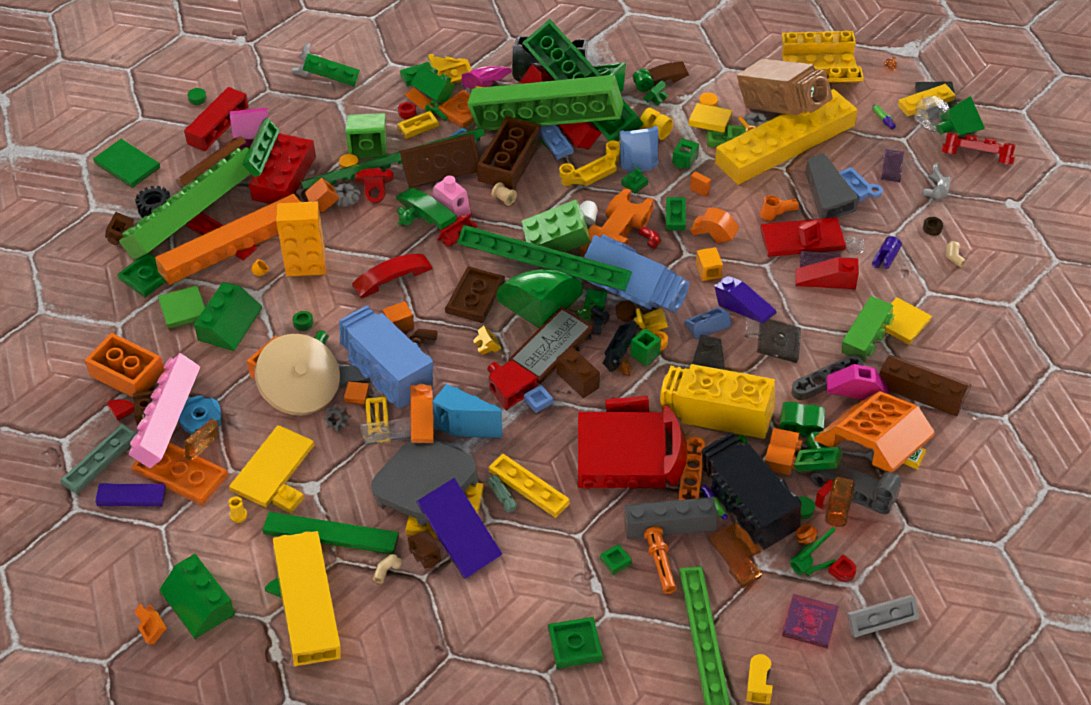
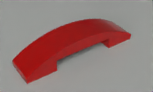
(389, 270)
(674, 464)

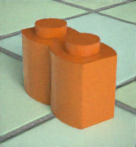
(782, 451)

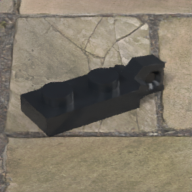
(619, 345)

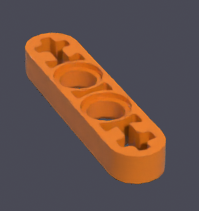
(692, 473)

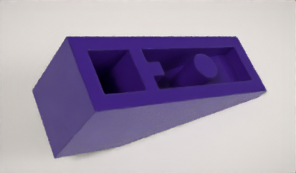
(741, 299)

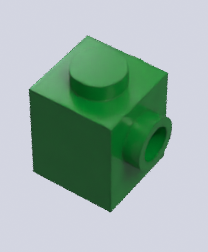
(645, 347)

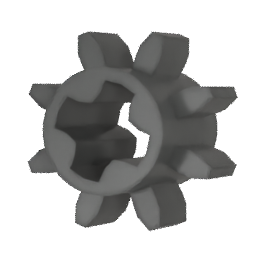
(339, 412)

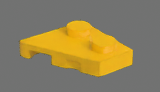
(451, 67)

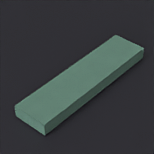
(98, 459)

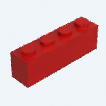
(215, 119)

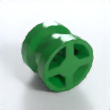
(643, 80)

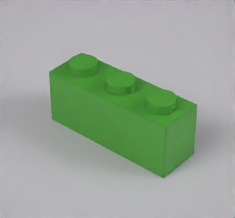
(868, 328)

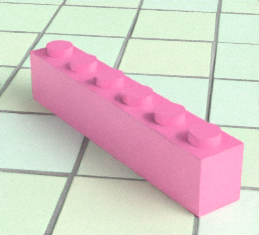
(164, 410)

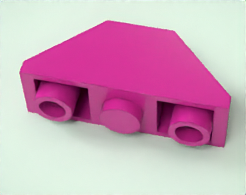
(856, 382)

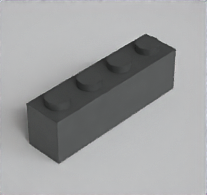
(672, 516)

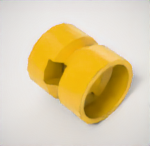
(652, 117)

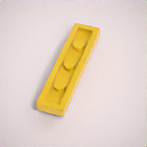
(529, 485)

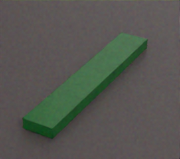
(333, 532)

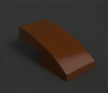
(673, 71)

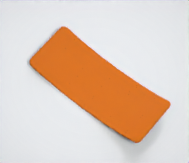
(418, 98)

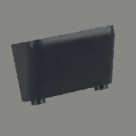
(523, 59)

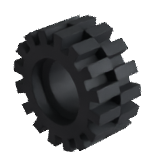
(149, 196)

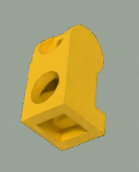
(758, 674)

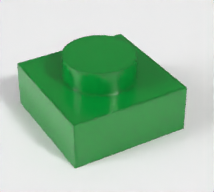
(597, 296)

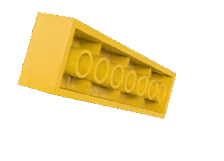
(783, 139)

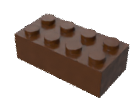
(509, 152)

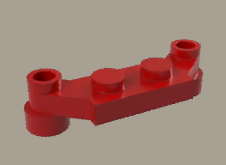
(970, 141)

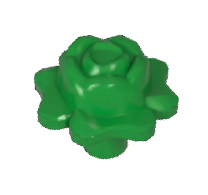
(406, 216)

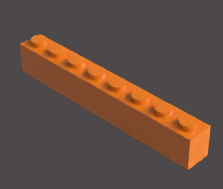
(220, 243)

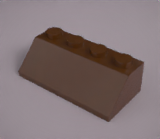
(924, 385)

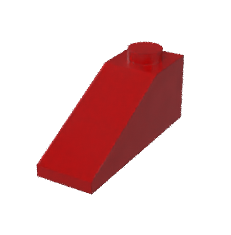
(832, 273)

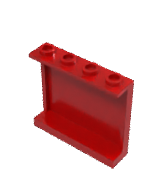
(621, 450)

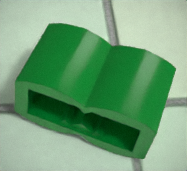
(802, 418)

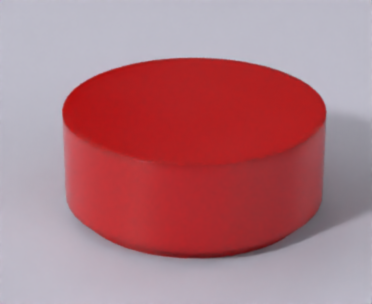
(407, 110)

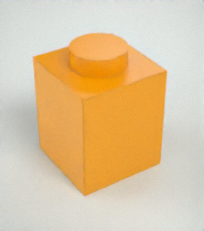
(709, 264)

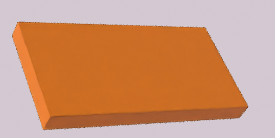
(189, 478)

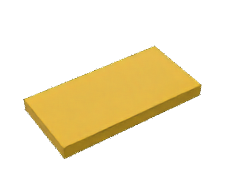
(271, 466)

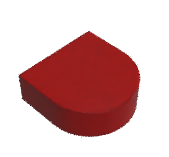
(843, 569)

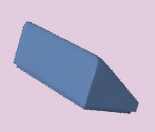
(708, 322)

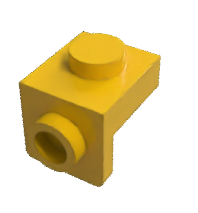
(651, 321)

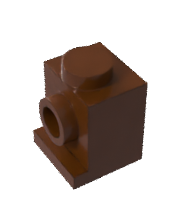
(117, 225)
(141, 401)
(424, 549)

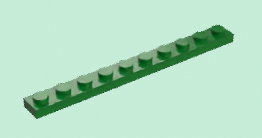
(383, 162)
(545, 258)

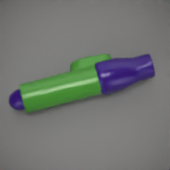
(886, 118)
(720, 510)

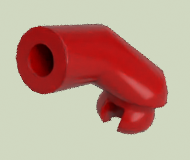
(652, 235)

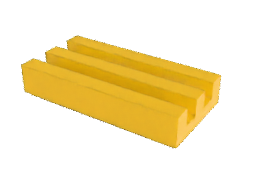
(418, 124)
(376, 400)

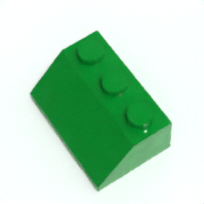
(227, 317)
(196, 596)

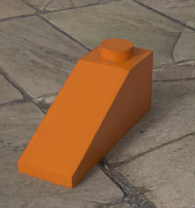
(421, 413)

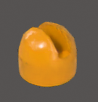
(259, 268)

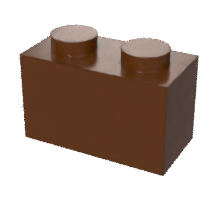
(578, 372)

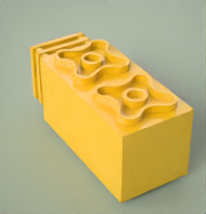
(720, 399)

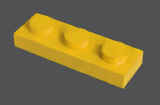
(909, 104)

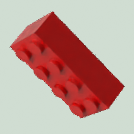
(283, 169)

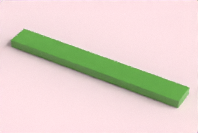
(704, 636)

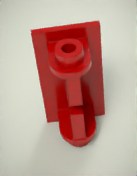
(451, 233)

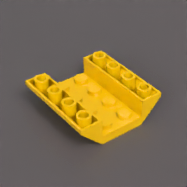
(827, 51)

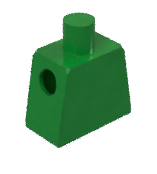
(961, 119)

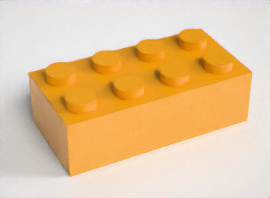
(301, 238)

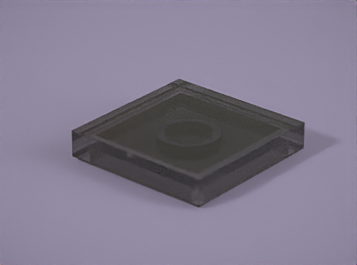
(779, 340)

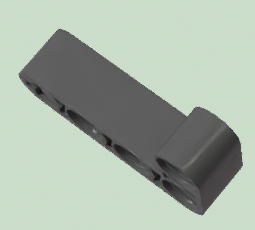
(868, 491)

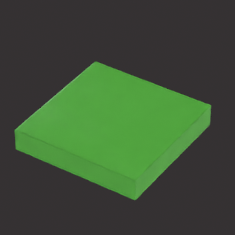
(181, 306)

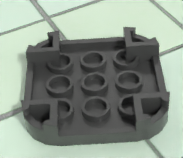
(417, 472)

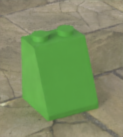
(367, 135)

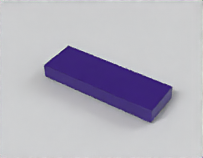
(130, 494)

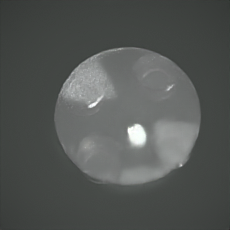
(929, 112)

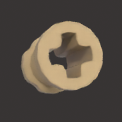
(506, 195)

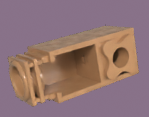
(784, 87)

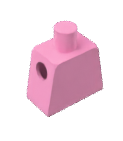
(452, 196)

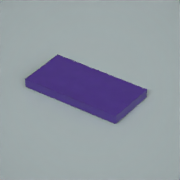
(459, 528)

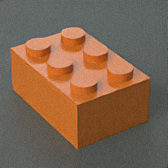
(124, 365)

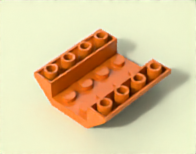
(882, 424)

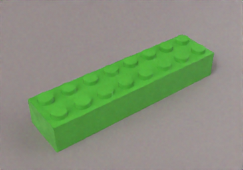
(548, 102)
(185, 205)

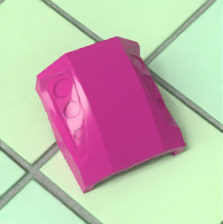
(484, 76)

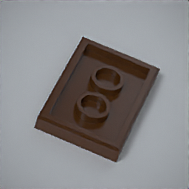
(474, 294)

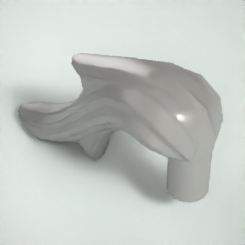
(299, 71)
(942, 182)

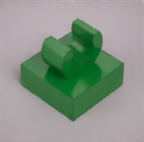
(655, 93)
(634, 181)

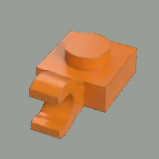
(151, 623)

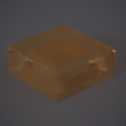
(745, 572)

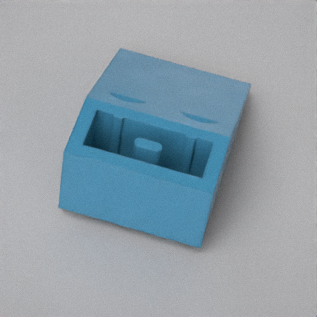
(466, 415)

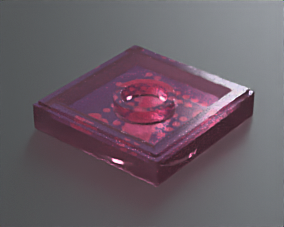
(810, 621)

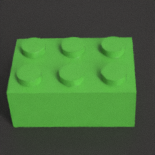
(558, 228)

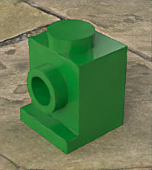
(684, 158)

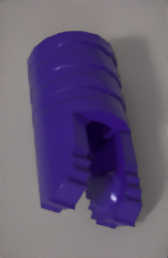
(887, 252)

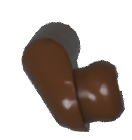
(421, 334)

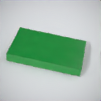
(126, 163)

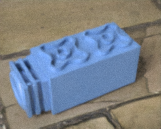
(650, 281)
(385, 355)

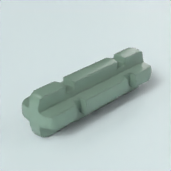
(502, 494)

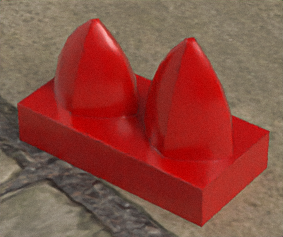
(627, 404)

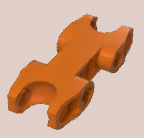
(622, 218)

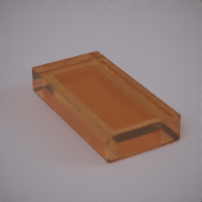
(201, 439)

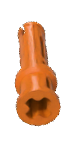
(659, 550)

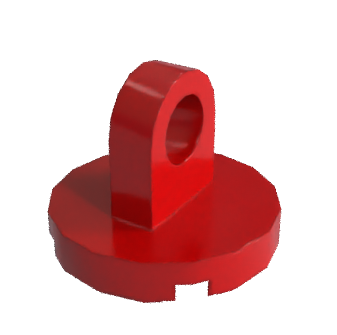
(373, 179)

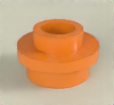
(806, 534)

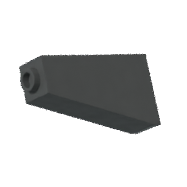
(829, 189)

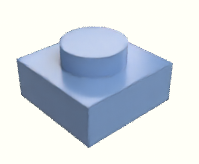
(538, 398)

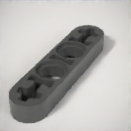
(813, 388)

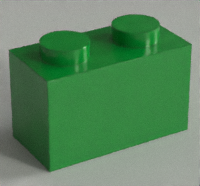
(433, 84)

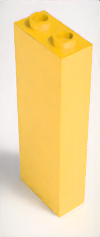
(306, 598)

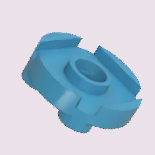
(198, 404)

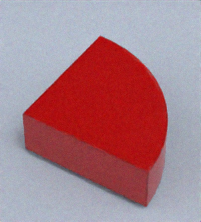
(120, 408)

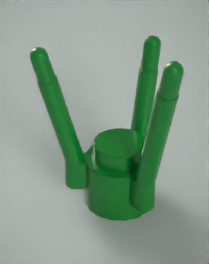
(803, 560)

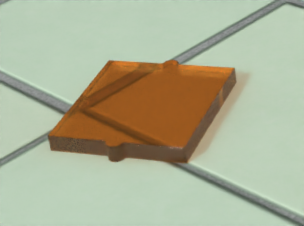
(734, 544)

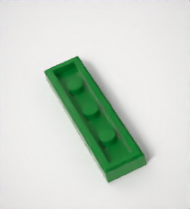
(261, 147)

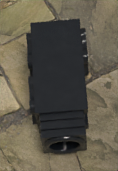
(751, 491)

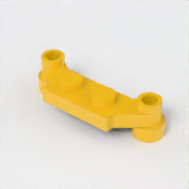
(593, 171)

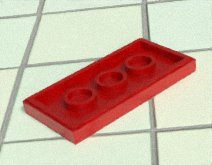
(784, 237)

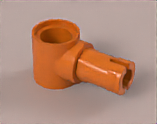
(774, 206)

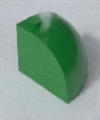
(539, 294)

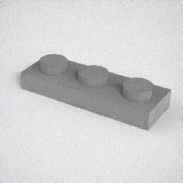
(883, 615)

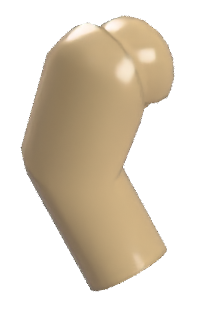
(952, 254)
(384, 565)

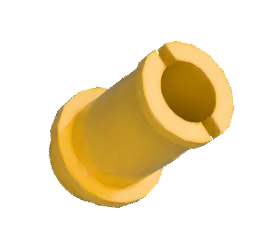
(237, 511)

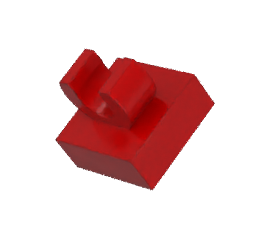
(809, 232)

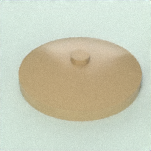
(297, 374)

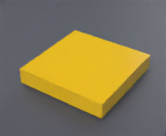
(710, 117)
(907, 321)

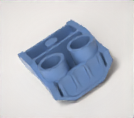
(639, 149)

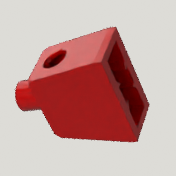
(510, 383)

